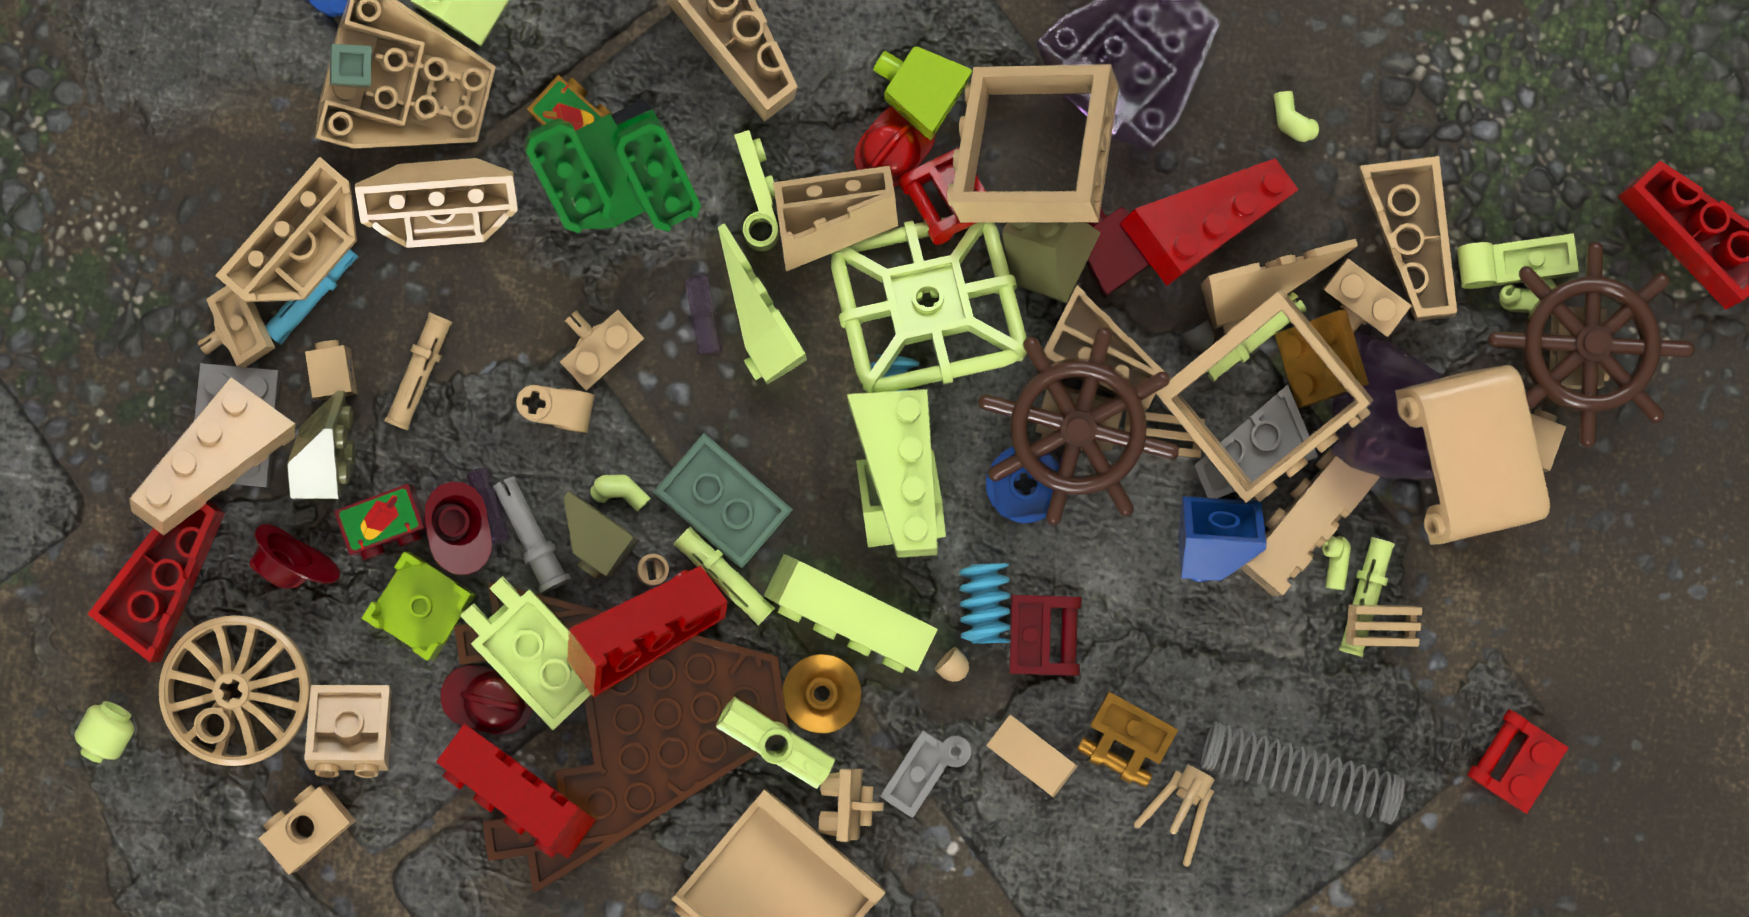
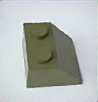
(1048, 255)
(596, 538)

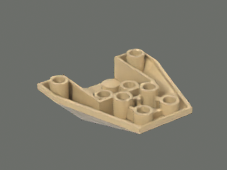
(421, 83)

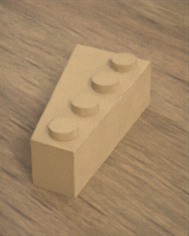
(743, 48)
(1307, 522)

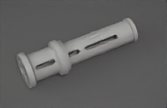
(538, 553)

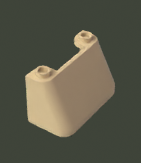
(1478, 452)

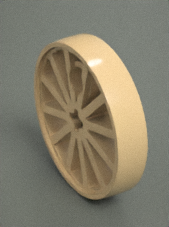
(238, 706)

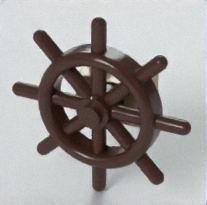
(1583, 344)
(1082, 422)

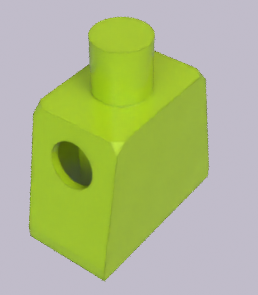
(923, 87)

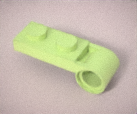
(762, 188)
(1499, 264)

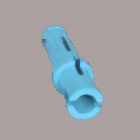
(295, 311)

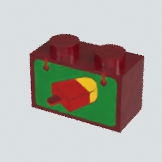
(382, 521)

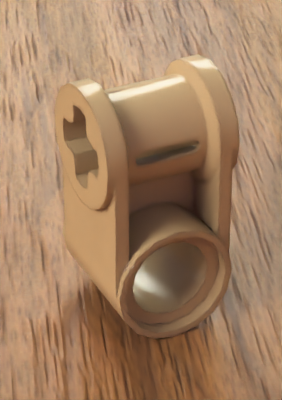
(563, 407)

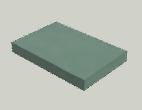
(723, 500)

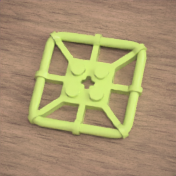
(917, 323)

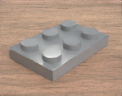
(261, 382)

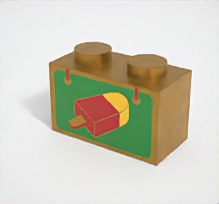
(567, 103)

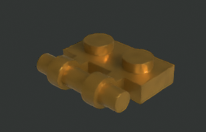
(1132, 728)

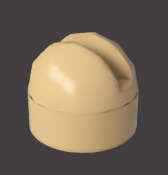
(660, 569)
(953, 665)

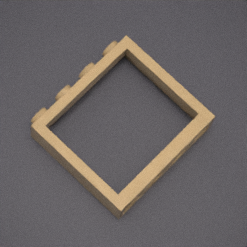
(1035, 206)
(1294, 460)

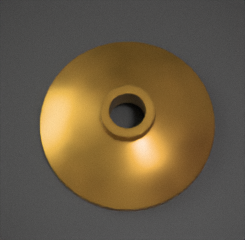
(821, 715)

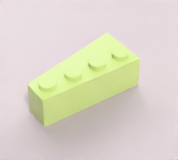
(898, 453)
(850, 613)

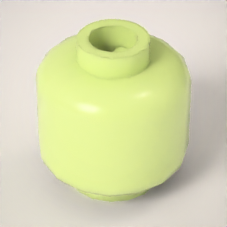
(104, 732)

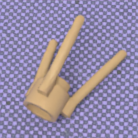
(1193, 787)

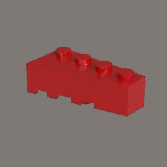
(643, 629)
(515, 792)

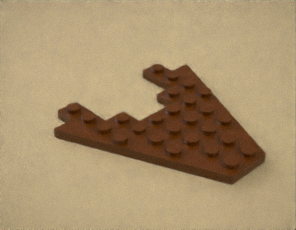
(648, 739)

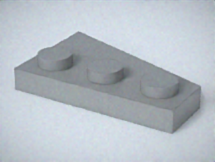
(1257, 443)

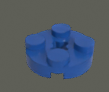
(1011, 502)

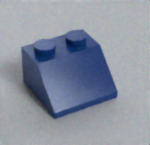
(1218, 536)

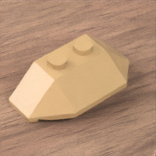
(438, 201)
(296, 240)

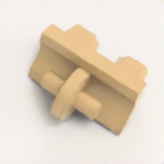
(854, 805)

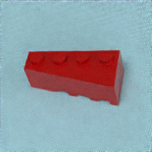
(1199, 221)
(1695, 229)
(156, 583)

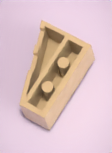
(833, 212)

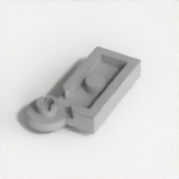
(922, 769)

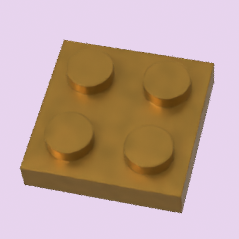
(1306, 372)

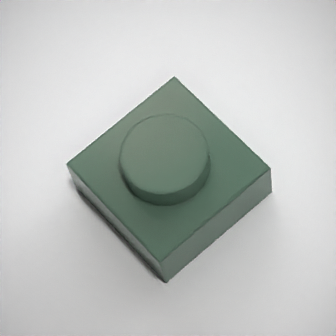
(350, 65)

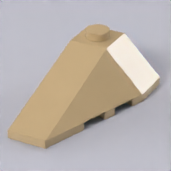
(1240, 291)

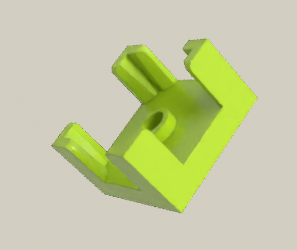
(420, 606)

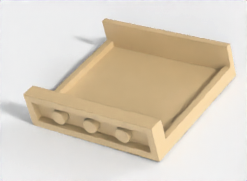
(776, 869)

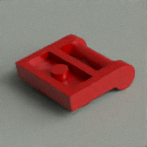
(941, 174)
(1527, 769)

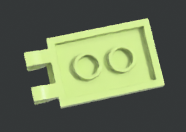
(529, 652)

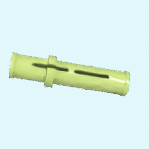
(1242, 352)
(724, 575)
(1370, 586)

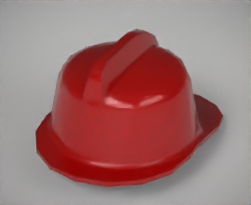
(892, 143)

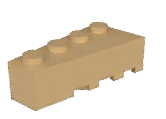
(1413, 222)
(217, 448)

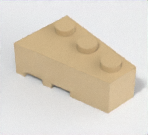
(1076, 334)

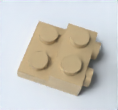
(348, 729)

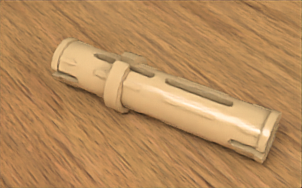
(418, 371)

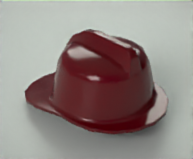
(458, 528)
(289, 561)
(483, 701)

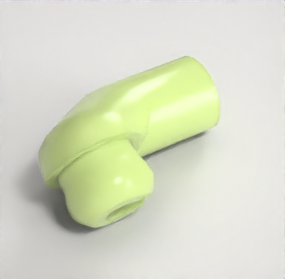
(1292, 122)
(1520, 299)
(619, 486)
(1338, 551)

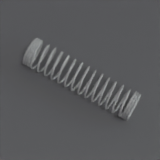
(1391, 796)

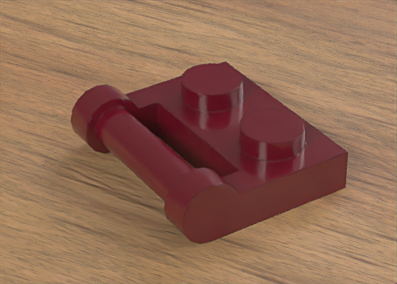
(1031, 635)

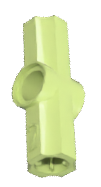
(795, 756)

